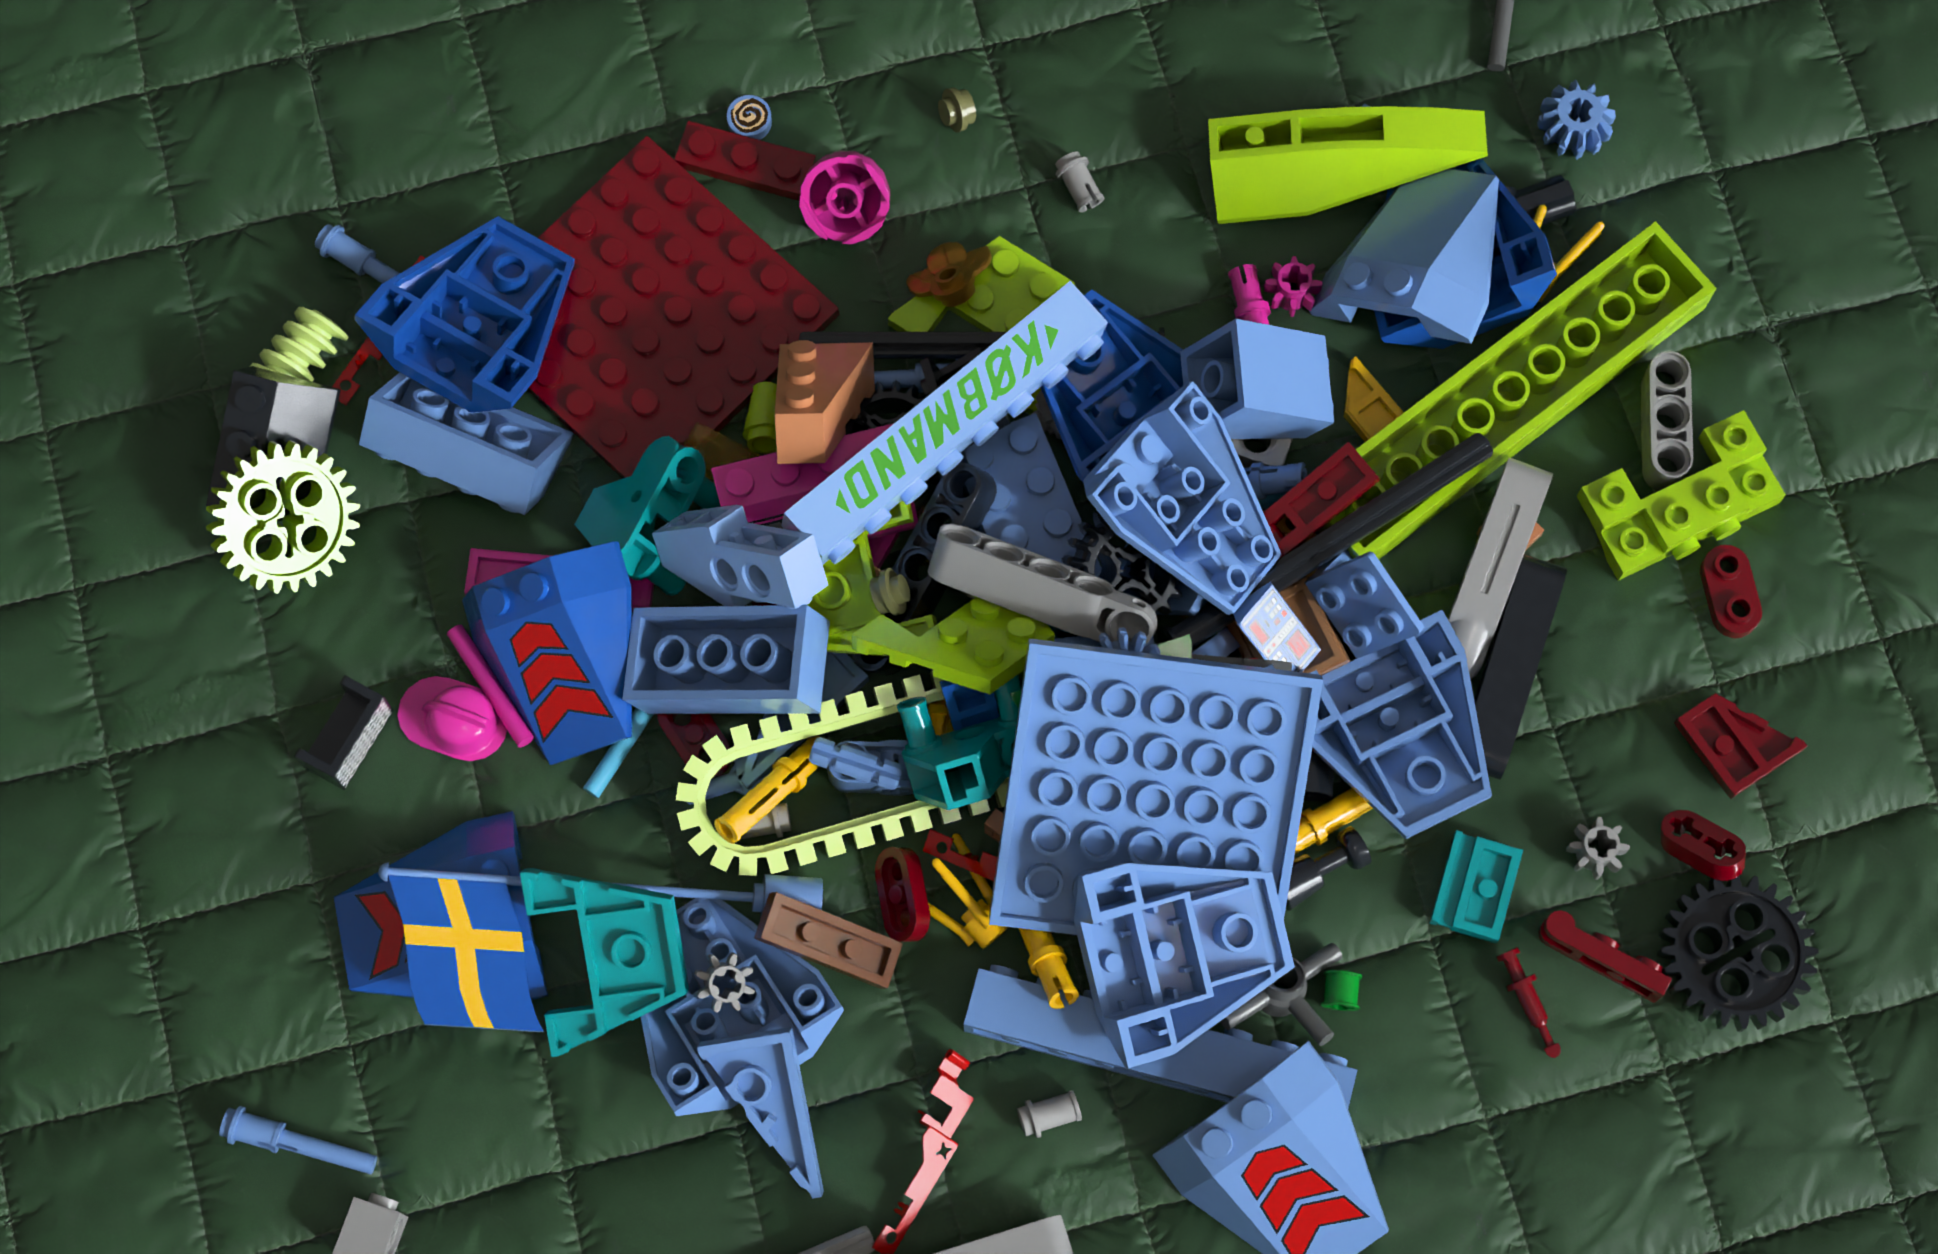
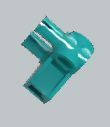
(627, 509)
(981, 756)

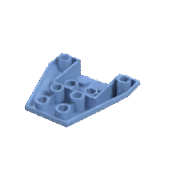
(1186, 500)
(785, 996)

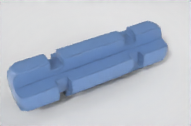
(856, 763)

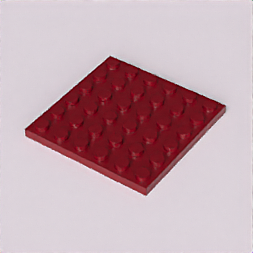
(664, 311)

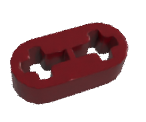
(1703, 844)

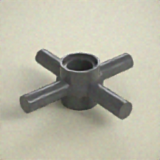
(1282, 1002)

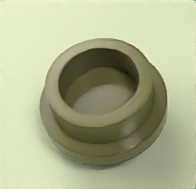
(957, 109)
(890, 592)

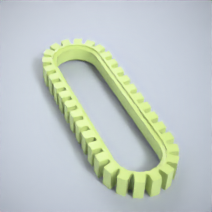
(802, 730)

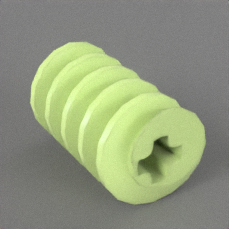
(302, 345)

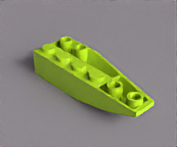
(1332, 156)

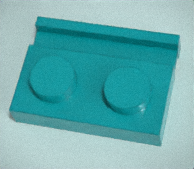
(1476, 886)

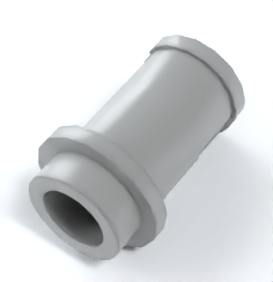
(1081, 185)
(774, 822)
(1048, 1113)

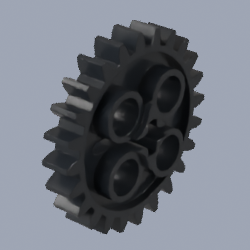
(1760, 988)

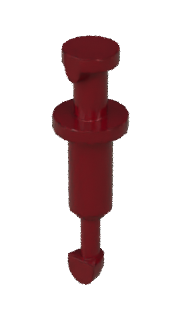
(1528, 998)

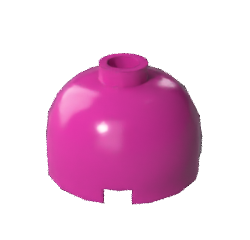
(845, 197)

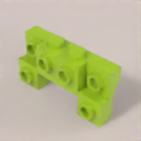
(1683, 514)

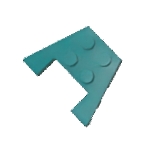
(628, 950)

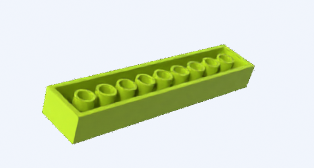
(1536, 374)

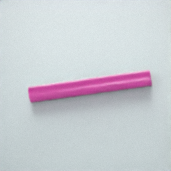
(490, 686)

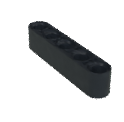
(944, 503)
(1515, 658)

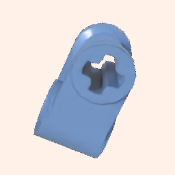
(885, 750)

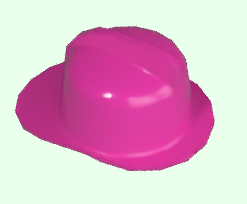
(451, 719)

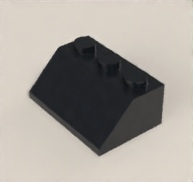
(276, 409)

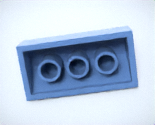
(484, 453)

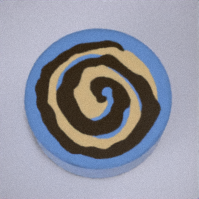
(749, 117)

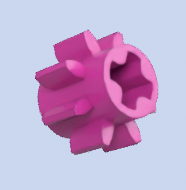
(1280, 286)

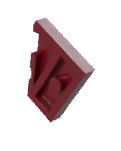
(1735, 744)

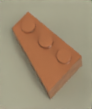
(818, 395)

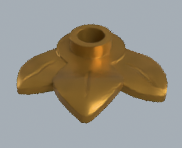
(950, 273)

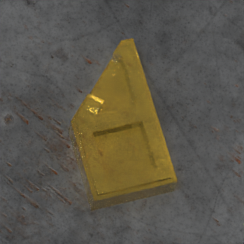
(716, 448)

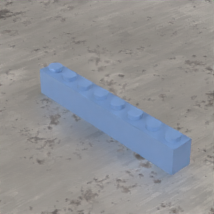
(1209, 1066)

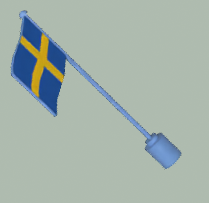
(470, 946)

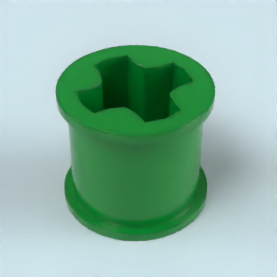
(1341, 990)

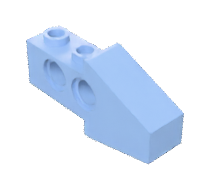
(741, 559)

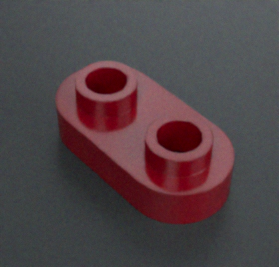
(1727, 589)
(689, 739)
(902, 894)

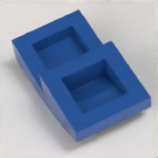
(967, 705)

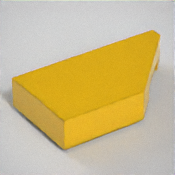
(1367, 403)

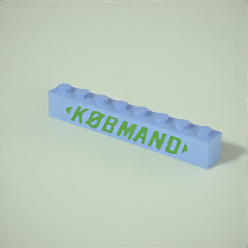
(947, 422)

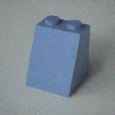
(1263, 379)

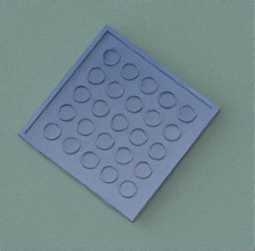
(1147, 767)

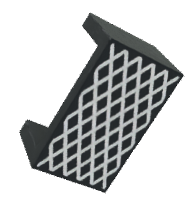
(347, 734)

